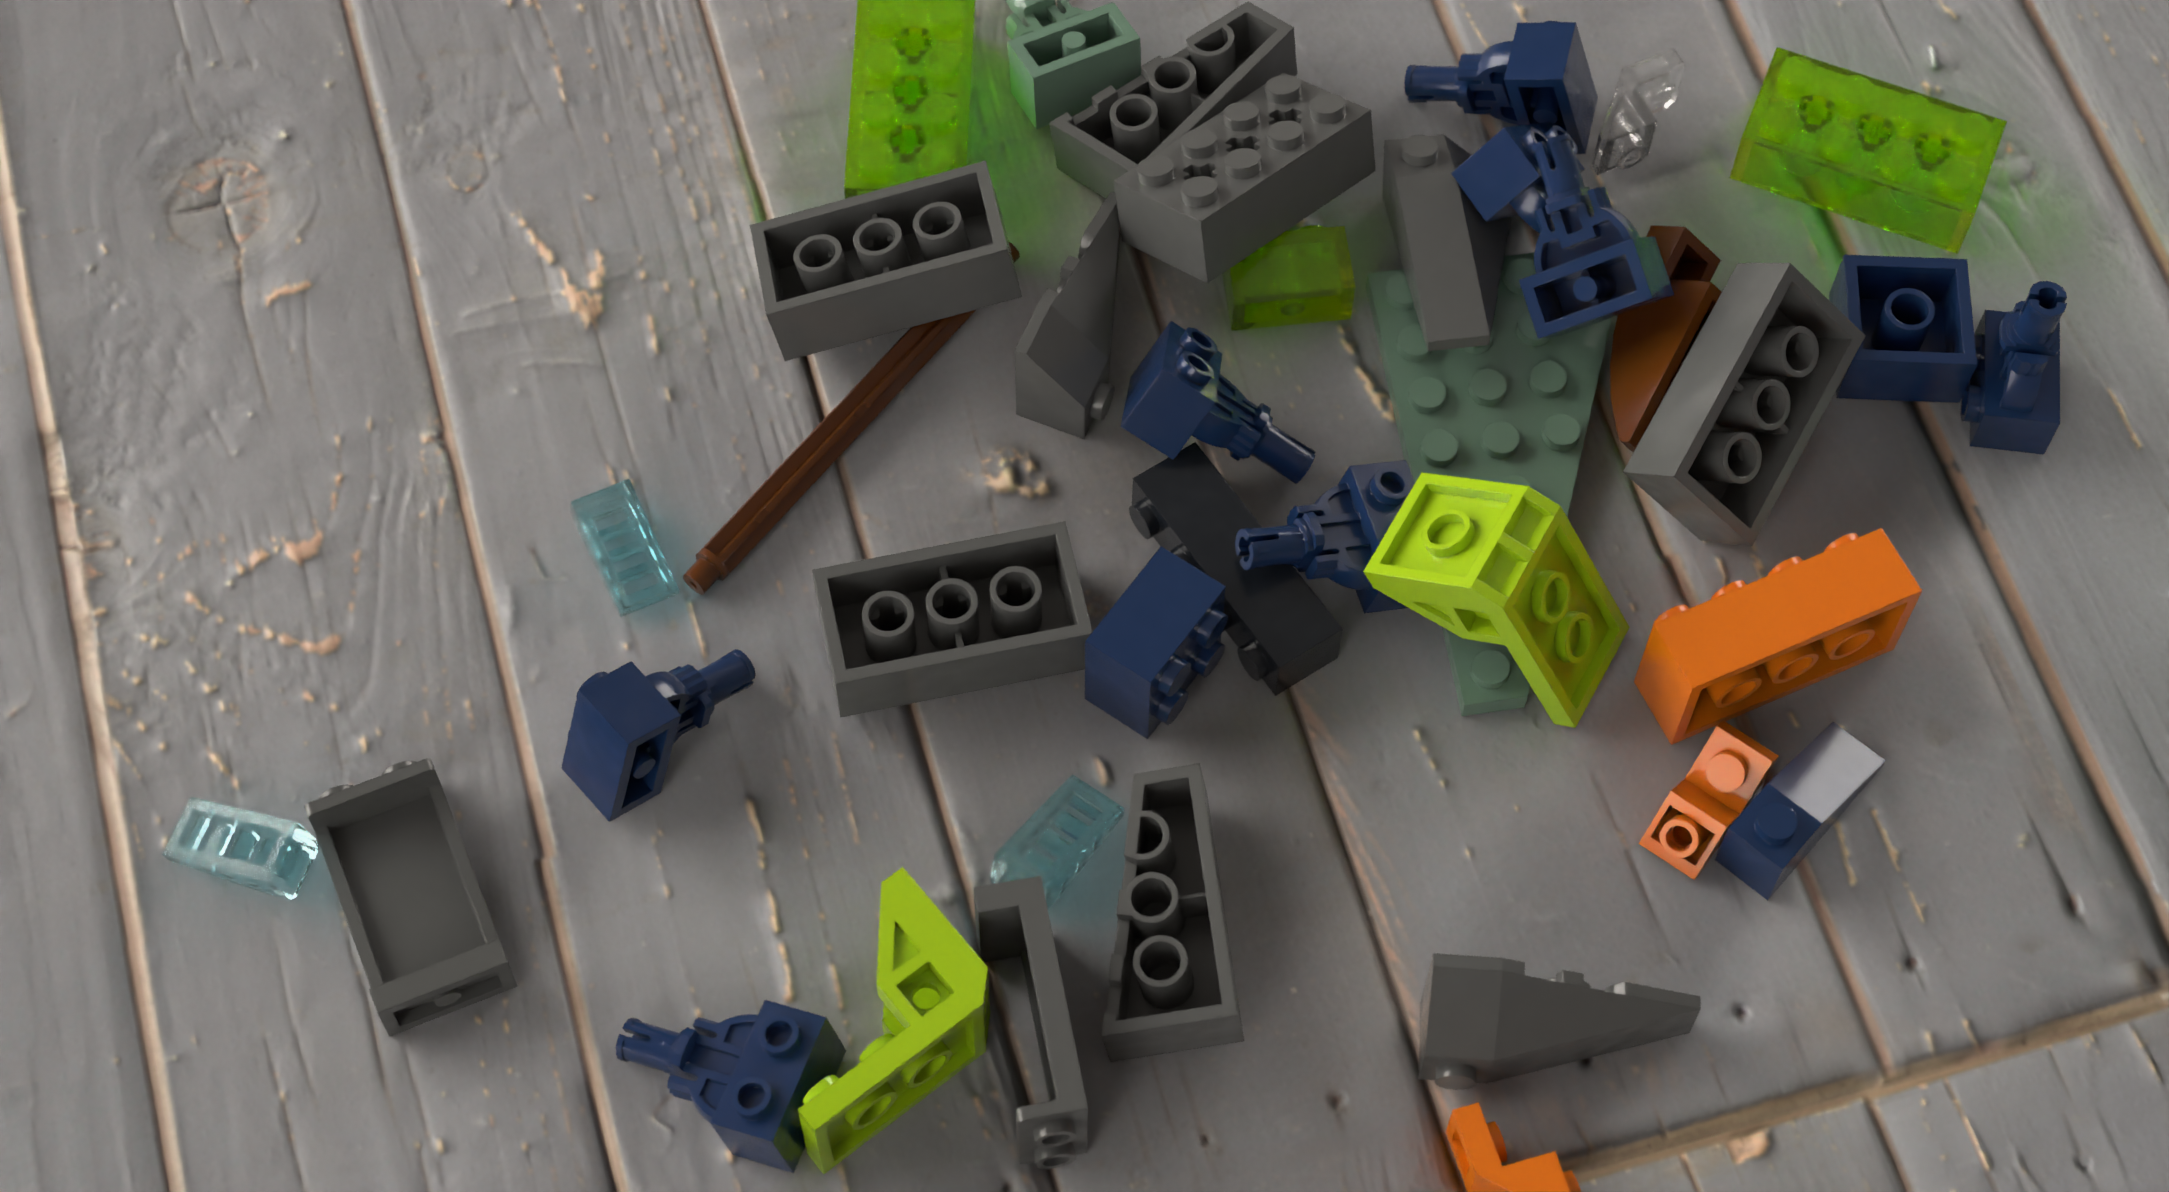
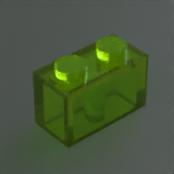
(1292, 281)

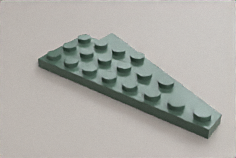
(1489, 415)

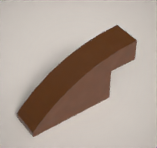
(1657, 337)

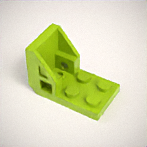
(1504, 572)
(931, 1026)

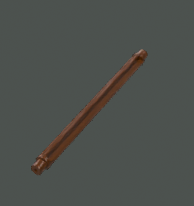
(820, 449)

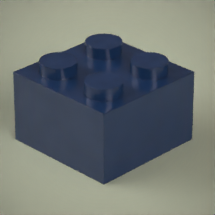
(1914, 327)
(1155, 643)

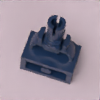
(1519, 81)
(1505, 175)
(1587, 252)
(2017, 374)
(1183, 395)
(1337, 531)
(631, 720)
(744, 1074)

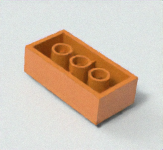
(1775, 634)

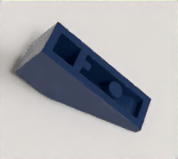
(1797, 809)

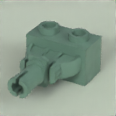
(1067, 56)

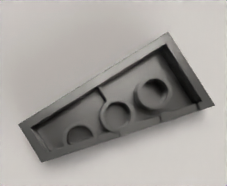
(1173, 96)
(1172, 943)

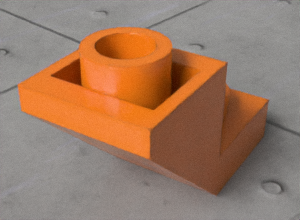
(1708, 800)
(1481, 1150)

